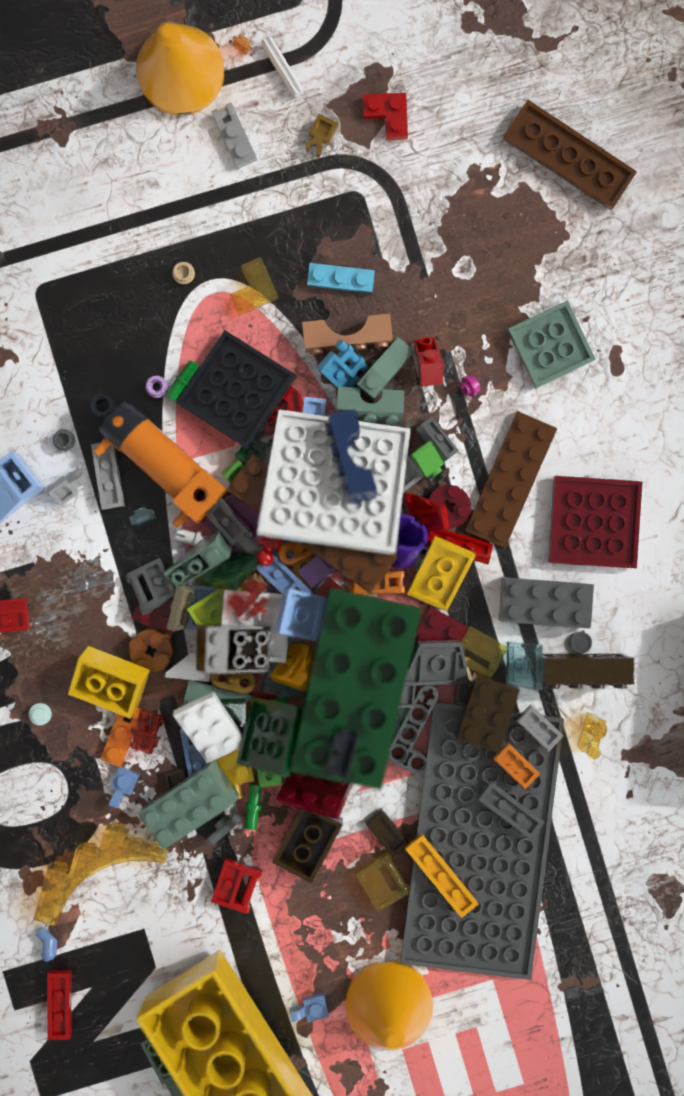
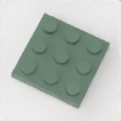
(551, 344)

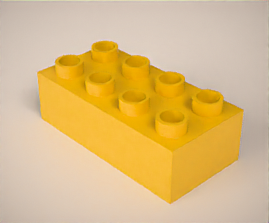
(216, 1036)

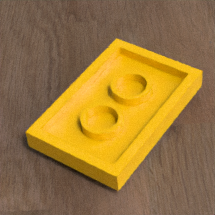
(440, 573)

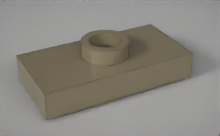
(179, 613)

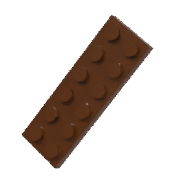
(569, 155)
(510, 479)

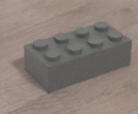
(546, 602)

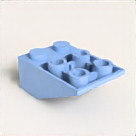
(17, 484)

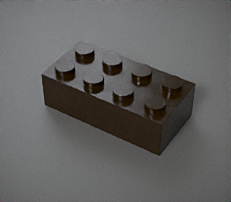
(587, 669)

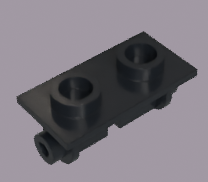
(345, 747)

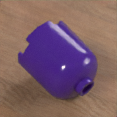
(410, 542)

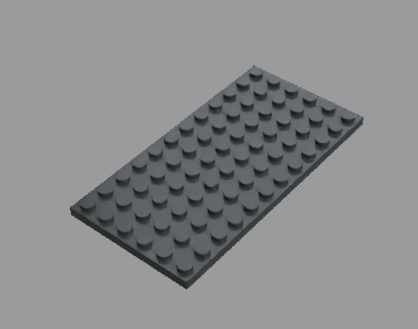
(483, 850)

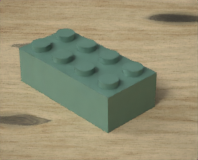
(188, 804)

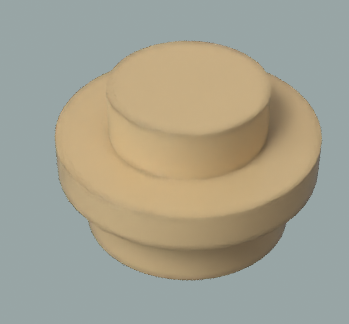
(183, 273)

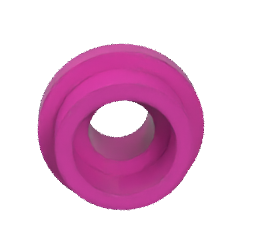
(470, 386)

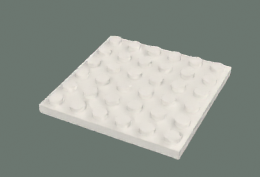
(305, 493)

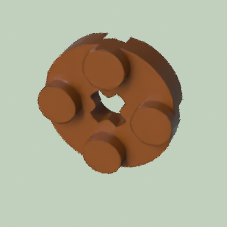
(157, 640)

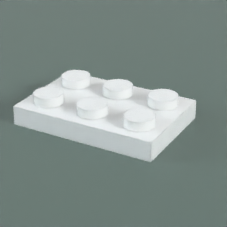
(209, 727)

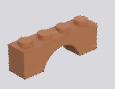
(320, 337)

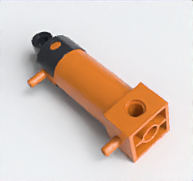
(158, 457)

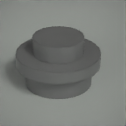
(64, 440)

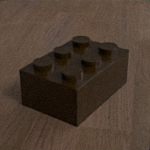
(486, 712)
(306, 844)

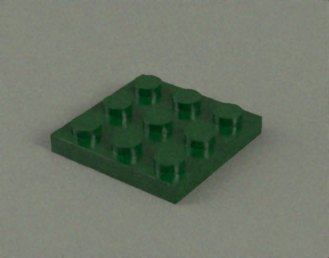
(270, 736)

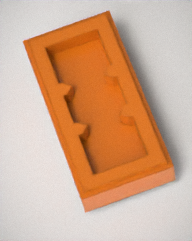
(516, 765)

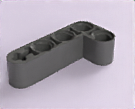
(416, 724)

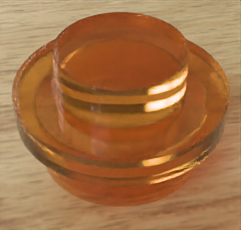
(241, 44)

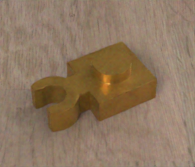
(321, 132)

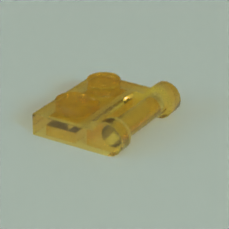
(485, 648)
(591, 734)
(377, 886)

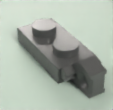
(232, 526)

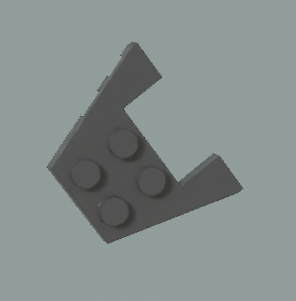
(436, 665)

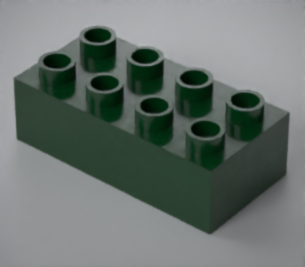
(355, 683)

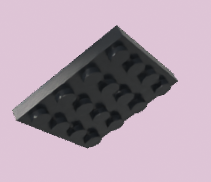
(236, 389)

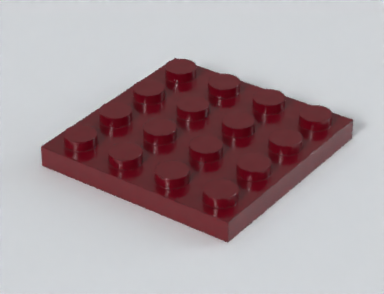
(595, 522)

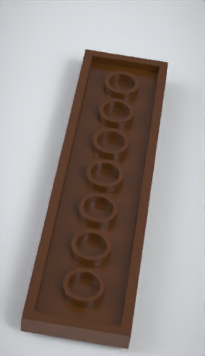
(359, 566)

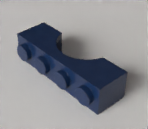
(358, 481)

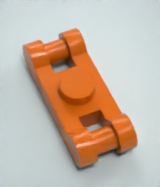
(383, 586)

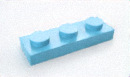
(340, 278)

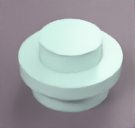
(40, 714)

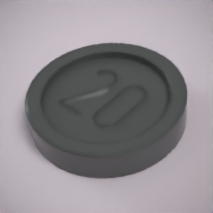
(580, 642)

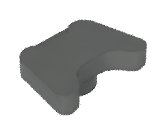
(223, 827)

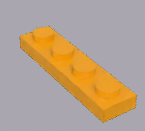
(441, 875)

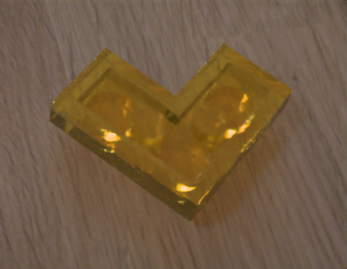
(259, 290)

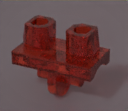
(241, 605)
(146, 731)

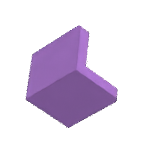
(316, 572)

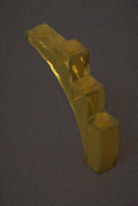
(88, 859)

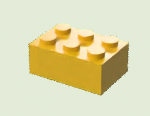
(108, 682)

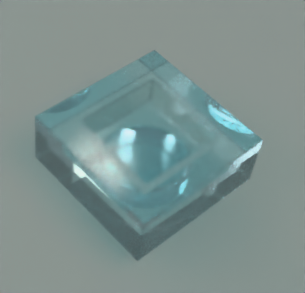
(141, 516)

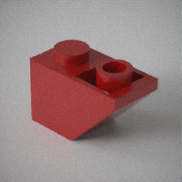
(428, 361)

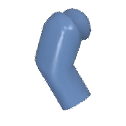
(49, 944)

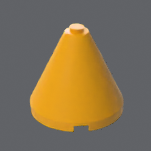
(180, 69)
(389, 1005)

